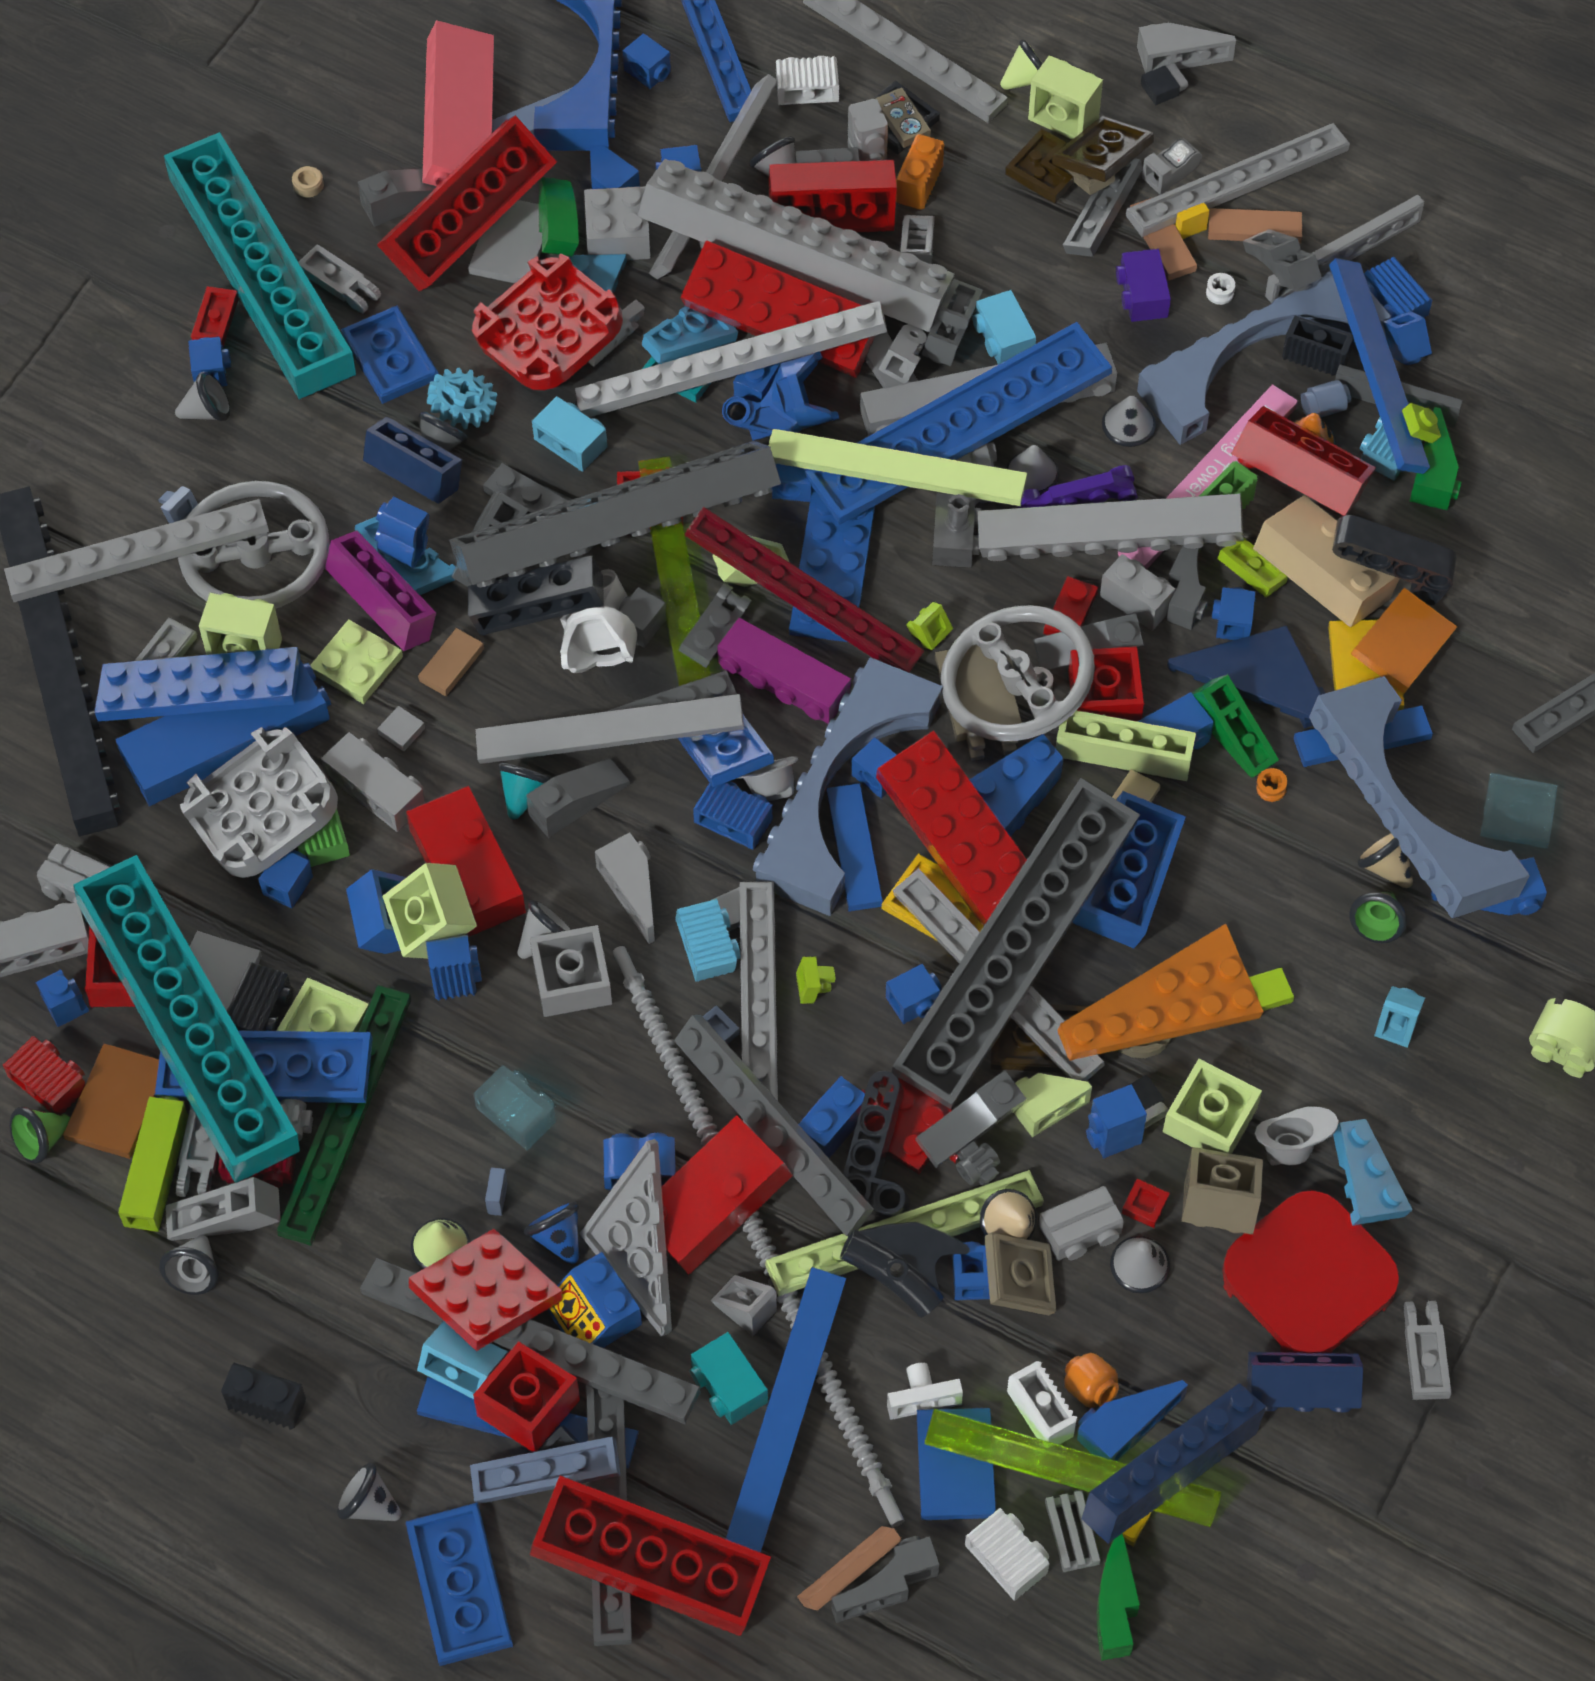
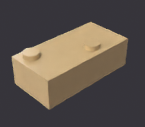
(1301, 546)

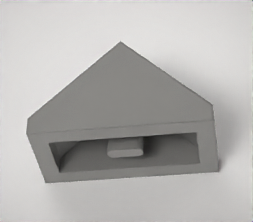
(747, 1303)

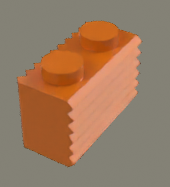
(919, 171)

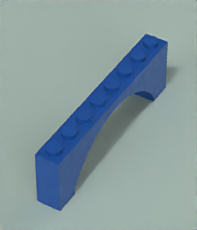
(584, 112)

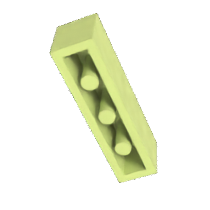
(1126, 745)

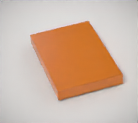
(1404, 640)

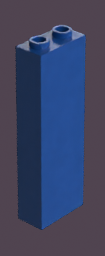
(179, 746)

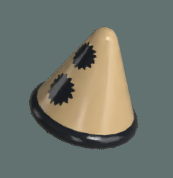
(1388, 861)
(1008, 1214)

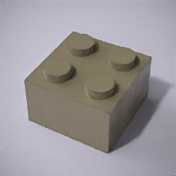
(1222, 1190)

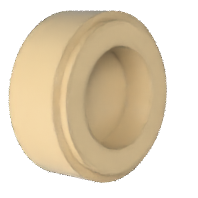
(307, 181)

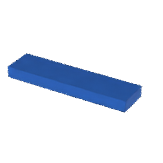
(1407, 728)
(854, 847)

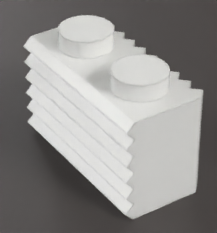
(807, 80)
(1041, 1404)
(1008, 1553)

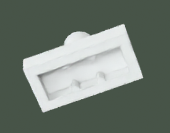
(923, 1394)

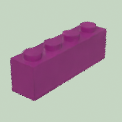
(380, 590)
(783, 671)

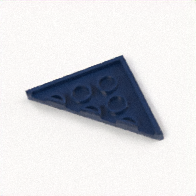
(1261, 668)

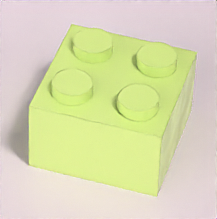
(1064, 98)
(238, 625)
(428, 908)
(1212, 1109)

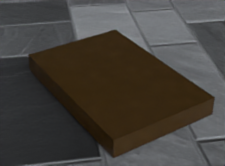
(1103, 148)
(1019, 1052)

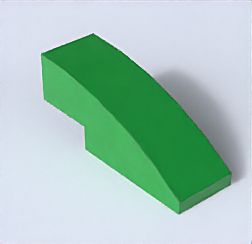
(557, 216)
(1116, 1603)

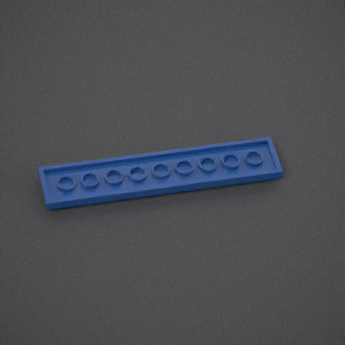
(974, 414)

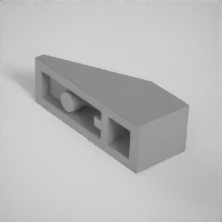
(1183, 46)
(627, 874)
(224, 1210)

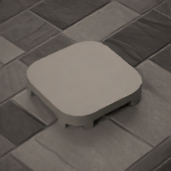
(260, 803)

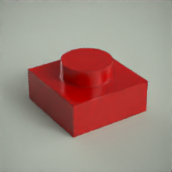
(1145, 1203)

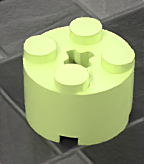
(1565, 1036)

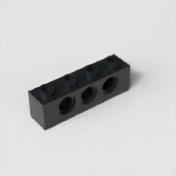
(536, 595)

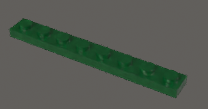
(341, 1125)

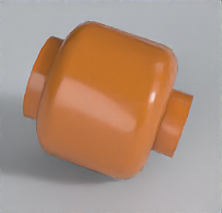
(1091, 1380)

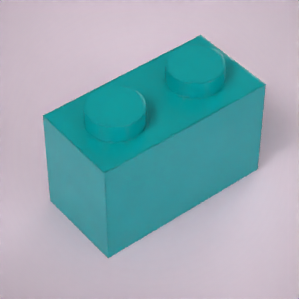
(728, 1378)

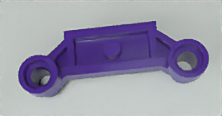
(1093, 489)

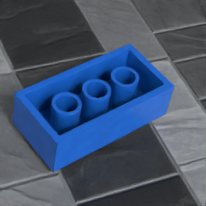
(1132, 883)

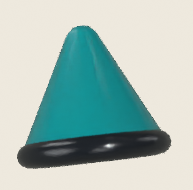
(516, 785)

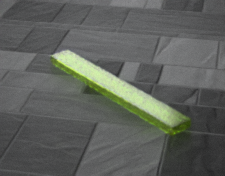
(675, 584)
(1053, 1462)

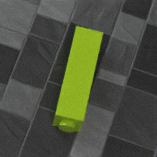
(153, 1163)

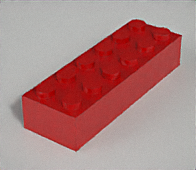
(467, 203)
(765, 301)
(953, 823)
(650, 1555)

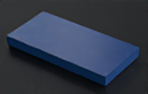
(458, 1584)

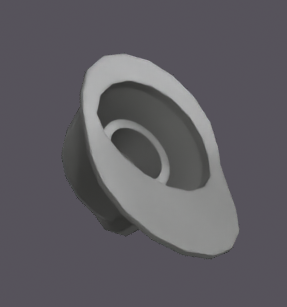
(774, 780)
(1293, 1135)

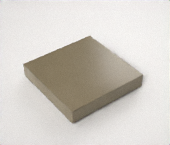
(1020, 1274)

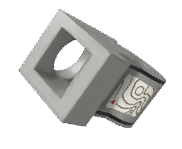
(1170, 165)
(904, 353)

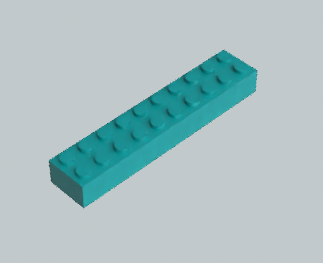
(260, 265)
(186, 1019)

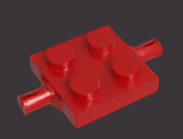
(915, 1116)

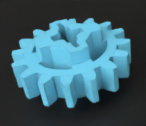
(461, 398)

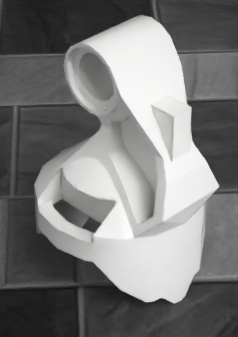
(599, 630)

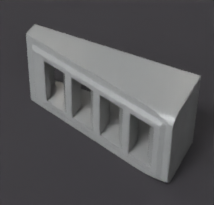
(918, 242)

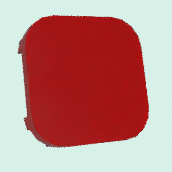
(547, 323)
(1310, 1274)

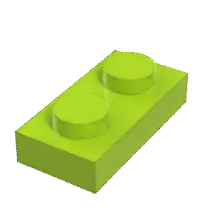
(1252, 567)

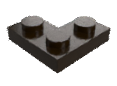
(1035, 169)

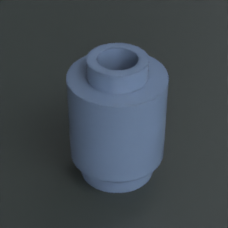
(1326, 398)

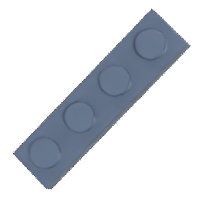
(541, 1469)

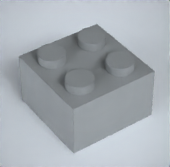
(614, 223)
(571, 971)

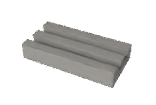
(1065, 1501)

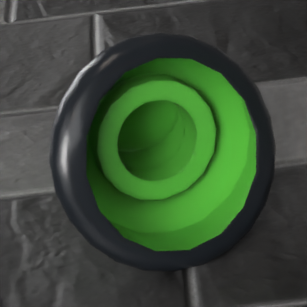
(1378, 917)
(36, 1132)

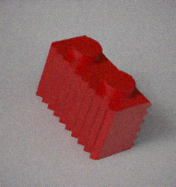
(45, 1075)

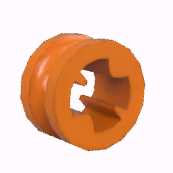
(1267, 793)

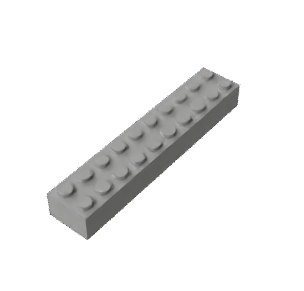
(795, 243)

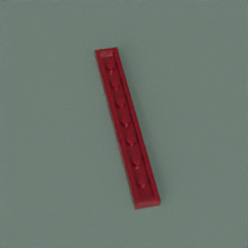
(802, 591)

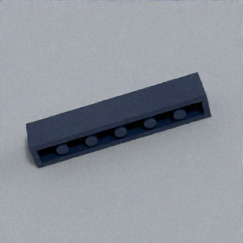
(1173, 1463)

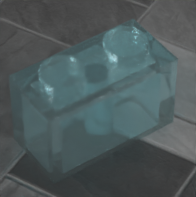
(515, 1106)

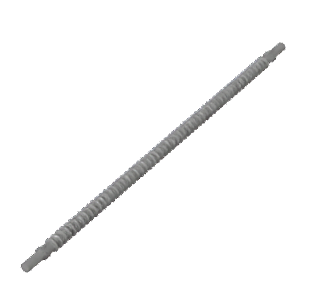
(878, 1483)

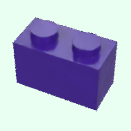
(1144, 285)

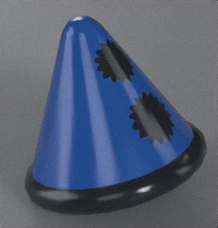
(558, 1231)

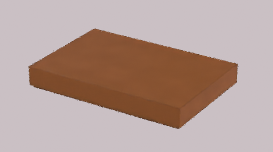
(114, 1101)

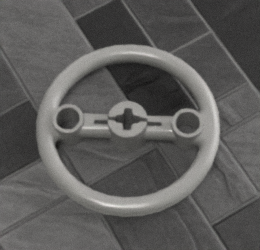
(258, 549)
(989, 637)

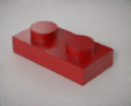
(215, 314)
(1074, 601)

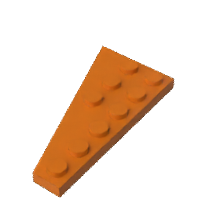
(1181, 996)

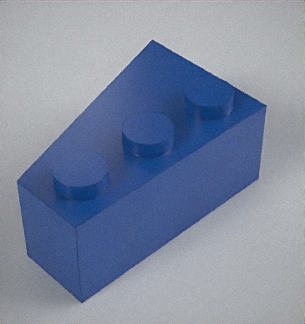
(1020, 782)

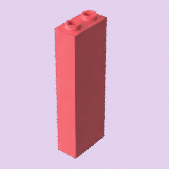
(456, 97)

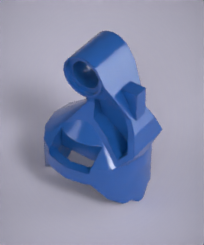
(785, 404)

